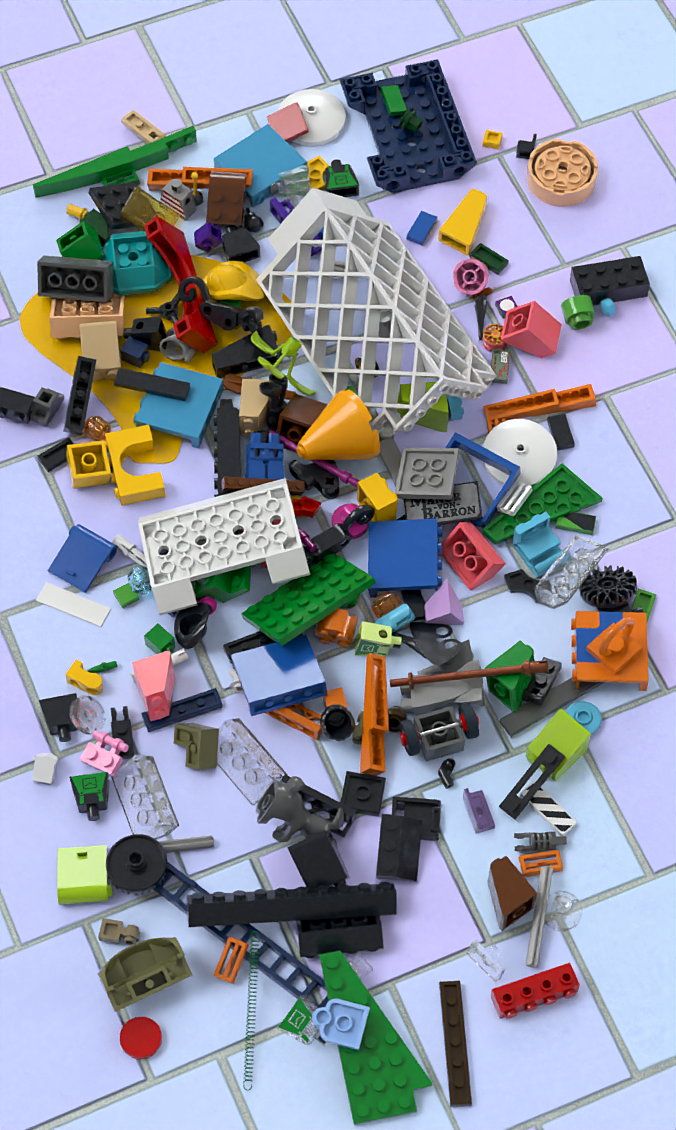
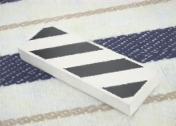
(550, 811)

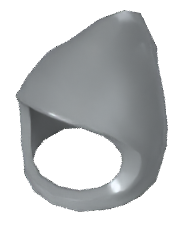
(185, 352)

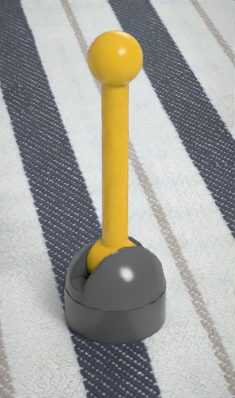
(198, 197)

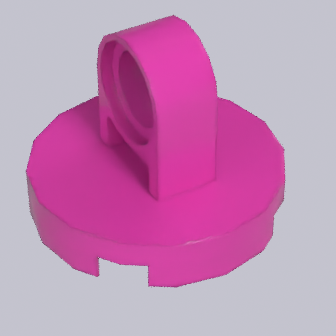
(340, 515)

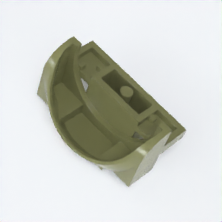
(143, 970)

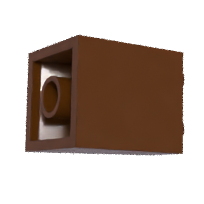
(298, 417)
(509, 892)

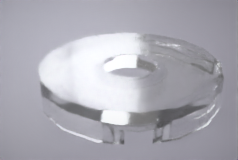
(79, 717)

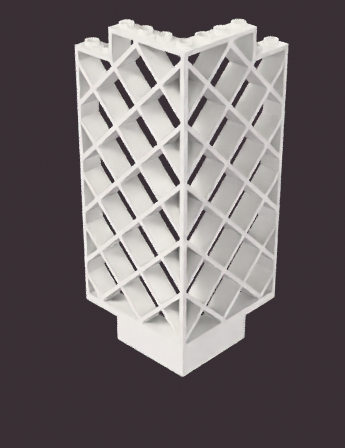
(395, 285)

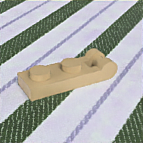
(141, 127)

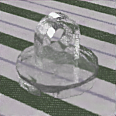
(563, 911)

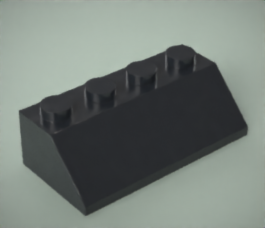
(339, 934)

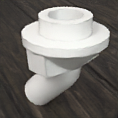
(235, 684)

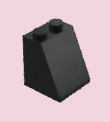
(319, 861)

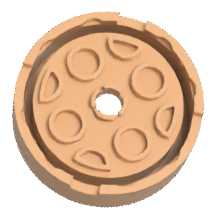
(557, 185)

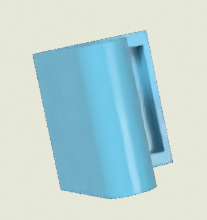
(537, 544)

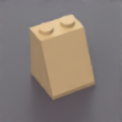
(101, 343)
(252, 407)

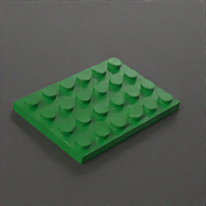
(307, 599)

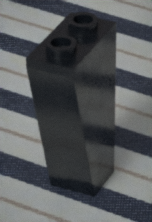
(243, 354)

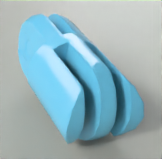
(397, 618)

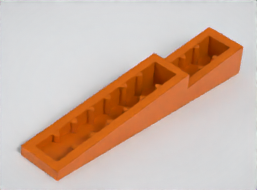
(161, 177)
(542, 403)
(374, 716)

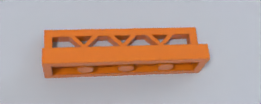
(303, 724)

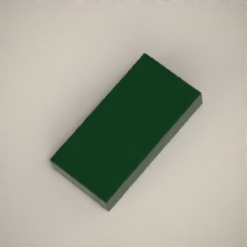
(490, 258)

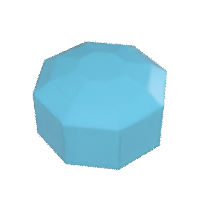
(608, 307)

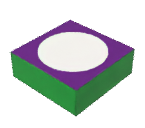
(505, 304)

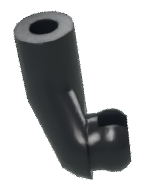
(445, 771)

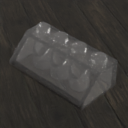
(569, 572)
(246, 760)
(145, 798)

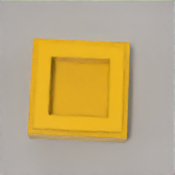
(492, 139)

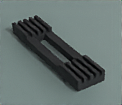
(551, 760)

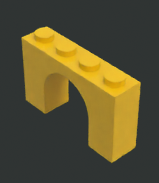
(130, 487)

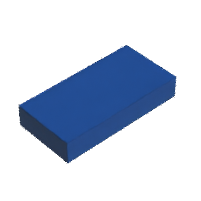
(421, 227)

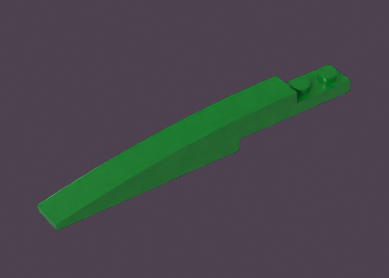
(115, 162)

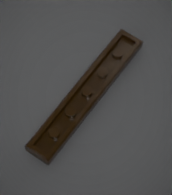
(455, 1044)

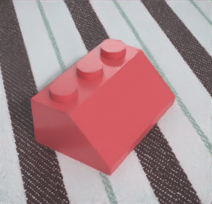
(471, 555)

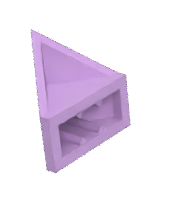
(444, 607)

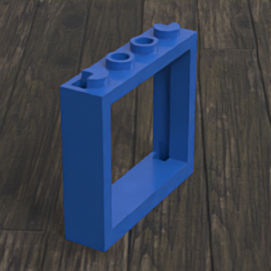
(493, 460)

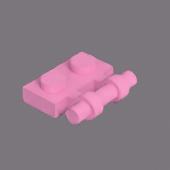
(102, 759)

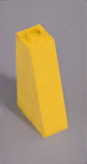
(463, 224)

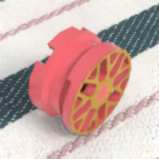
(490, 335)

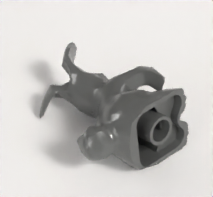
(285, 803)

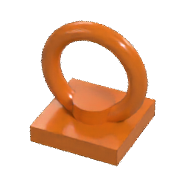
(614, 646)

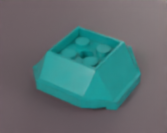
(136, 264)

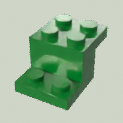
(224, 585)

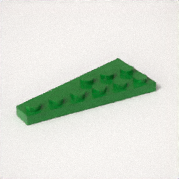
(556, 494)

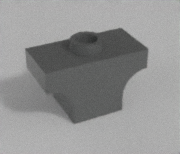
(46, 405)

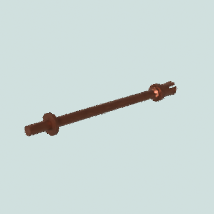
(526, 668)

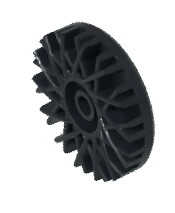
(608, 587)
(140, 876)

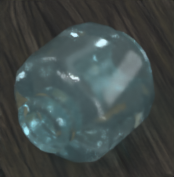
(139, 580)

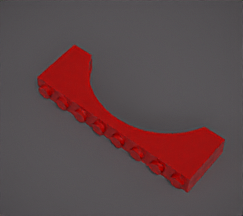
(172, 245)

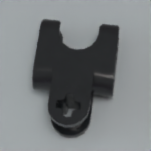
(316, 477)

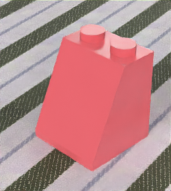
(531, 330)
(155, 683)

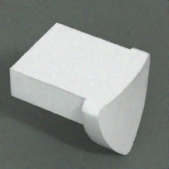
(44, 767)

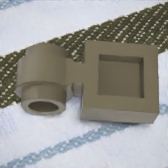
(113, 930)

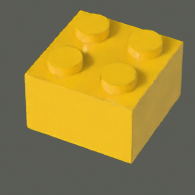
(88, 464)
(375, 492)

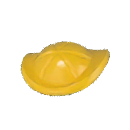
(234, 282)

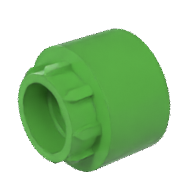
(578, 311)

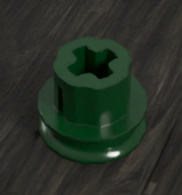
(410, 121)

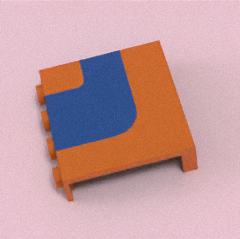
(587, 668)

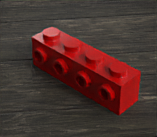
(535, 991)

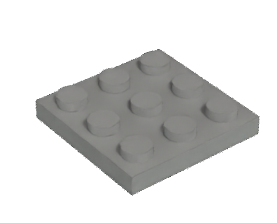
(427, 473)

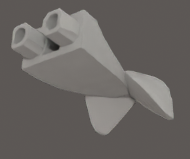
(435, 695)

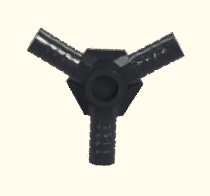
(168, 310)

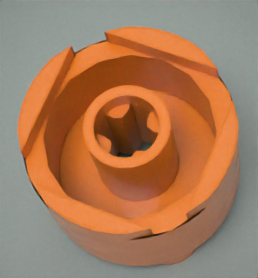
(337, 628)

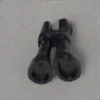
(276, 391)

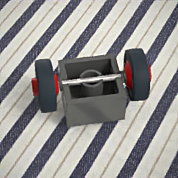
(439, 732)

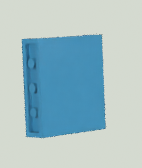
(267, 156)
(178, 417)

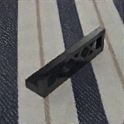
(326, 804)

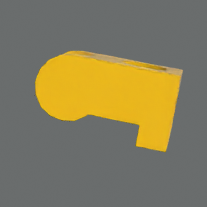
(84, 680)

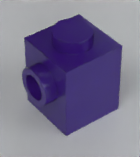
(207, 237)

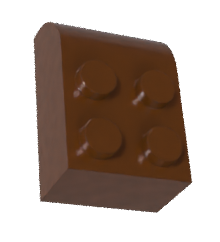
(226, 198)

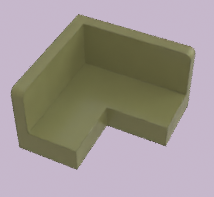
(200, 744)

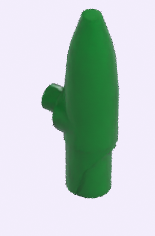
(103, 667)

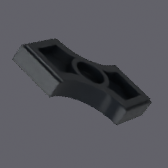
(520, 582)

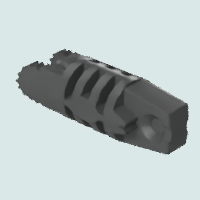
(540, 841)

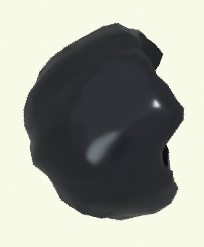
(337, 722)

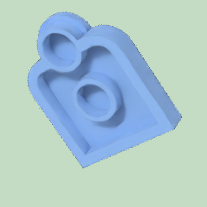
(341, 1022)

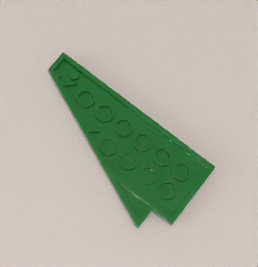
(383, 1070)

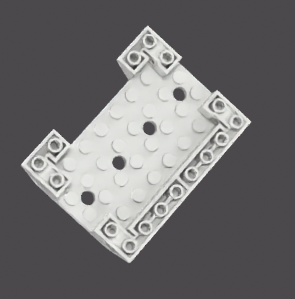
(224, 551)

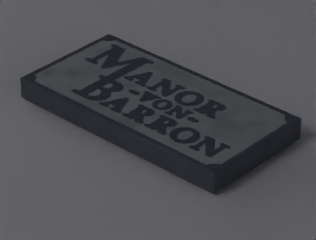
(463, 506)

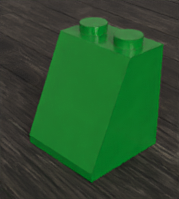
(510, 687)

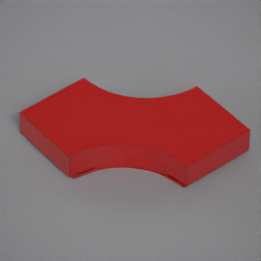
(306, 507)

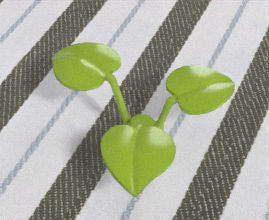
(290, 349)

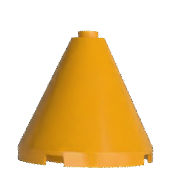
(341, 432)

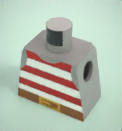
(178, 198)

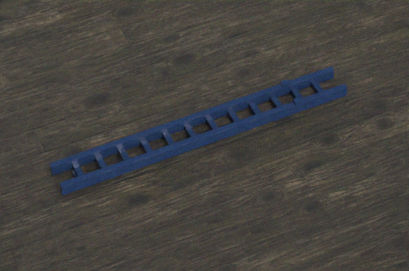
(267, 943)

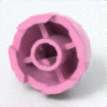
(464, 274)

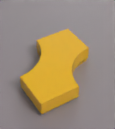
(317, 170)

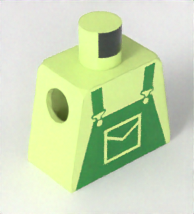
(375, 639)

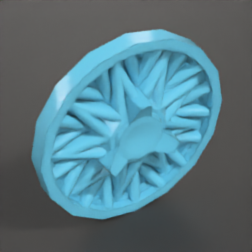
(586, 715)

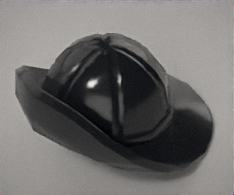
(191, 625)

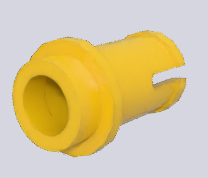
(76, 211)

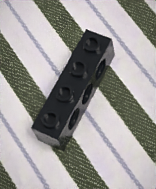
(79, 395)

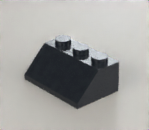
(399, 848)

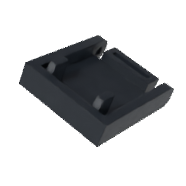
(423, 810)

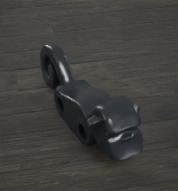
(222, 313)
(331, 539)

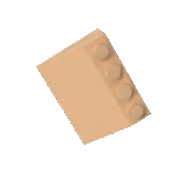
(69, 313)

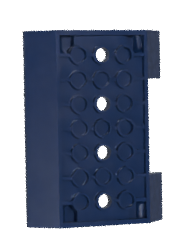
(440, 142)

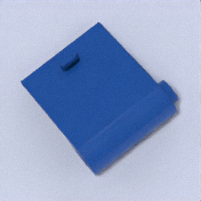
(83, 555)

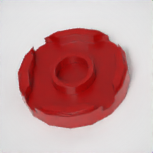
(140, 1037)

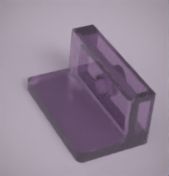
(478, 811)

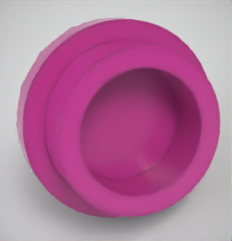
(210, 601)

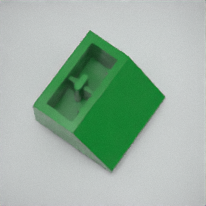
(81, 243)

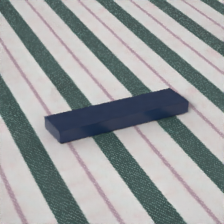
(186, 709)

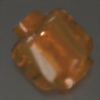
(96, 427)
(385, 603)

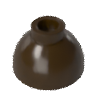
(395, 716)

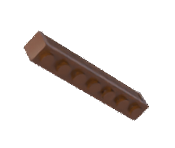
(239, 483)

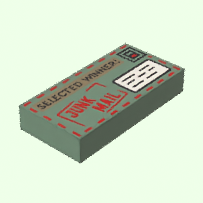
(500, 365)

